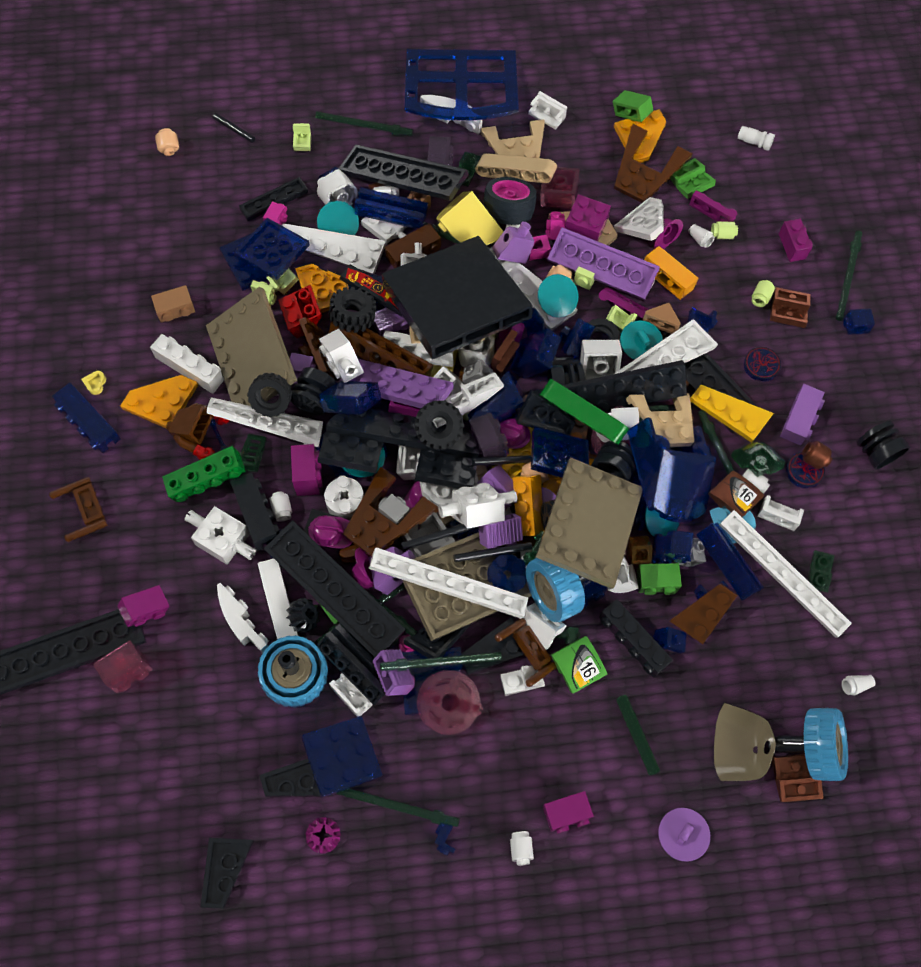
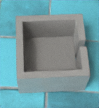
(431, 525)

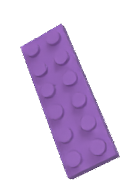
(609, 264)
(403, 385)

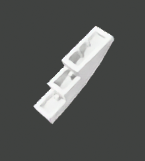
(404, 341)
(473, 395)
(276, 597)

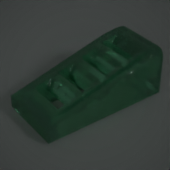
(253, 466)

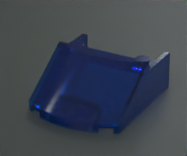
(672, 480)

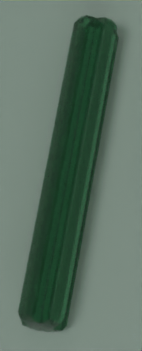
(638, 735)

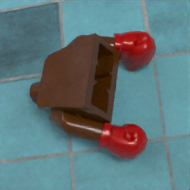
(190, 428)

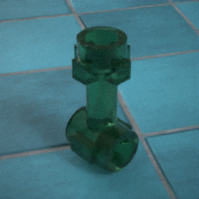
(529, 556)
(571, 635)

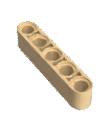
(523, 168)

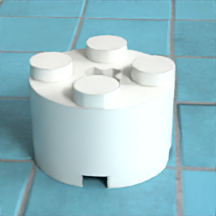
(336, 187)
(476, 351)
(341, 489)

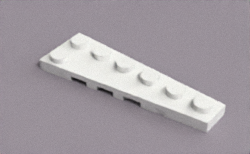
(342, 248)
(529, 286)
(683, 345)
(286, 425)

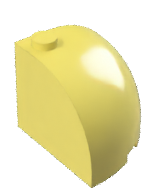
(467, 219)

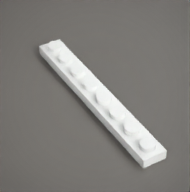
(785, 574)
(448, 583)

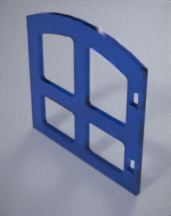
(461, 78)

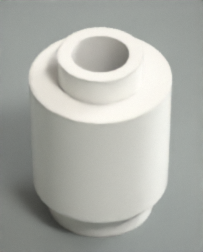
(760, 482)
(280, 506)
(521, 848)

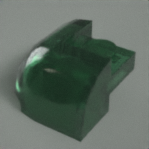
(758, 458)

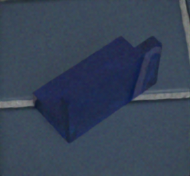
(581, 331)

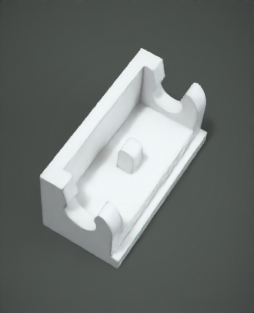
(548, 109)
(407, 462)
(780, 514)
(350, 695)

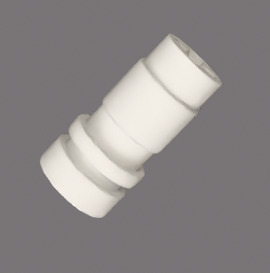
(756, 137)

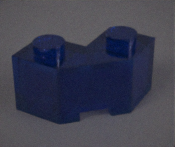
(673, 546)

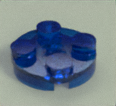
(514, 566)

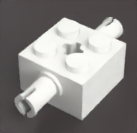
(340, 356)
(478, 505)
(209, 534)

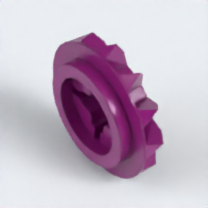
(329, 843)

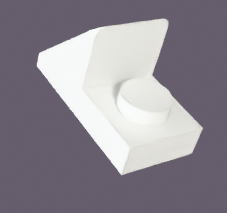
(515, 681)

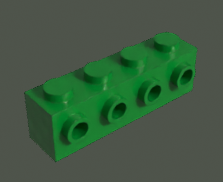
(204, 474)

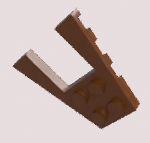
(640, 180)
(371, 529)

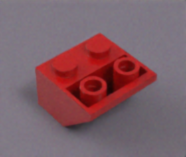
(300, 305)

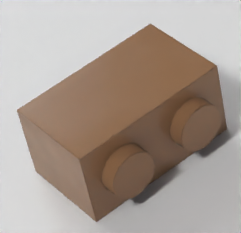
(173, 304)

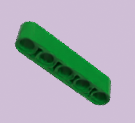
(584, 411)

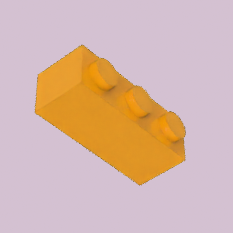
(672, 273)
(529, 503)

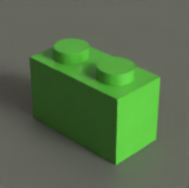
(633, 106)
(658, 578)

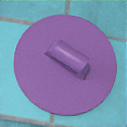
(684, 834)

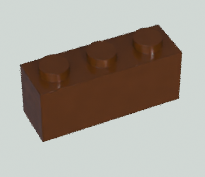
(426, 235)

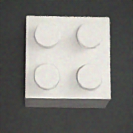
(600, 357)

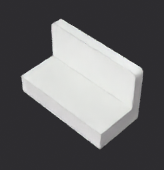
(542, 626)

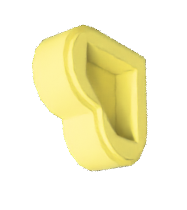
(94, 382)

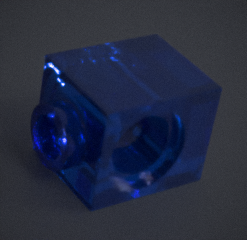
(859, 321)

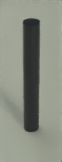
(233, 127)

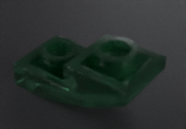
(469, 161)
(820, 570)

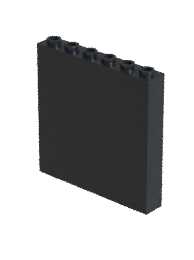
(456, 296)

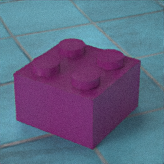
(588, 217)
(306, 470)

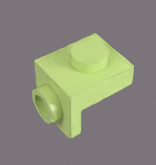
(302, 137)
(584, 278)
(284, 283)
(269, 290)
(620, 317)

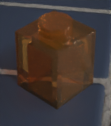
(640, 550)

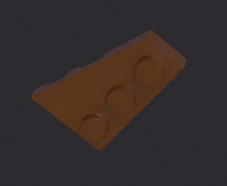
(313, 334)
(705, 613)

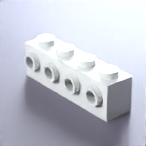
(187, 363)

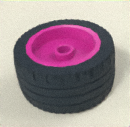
(510, 200)

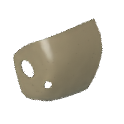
(734, 741)

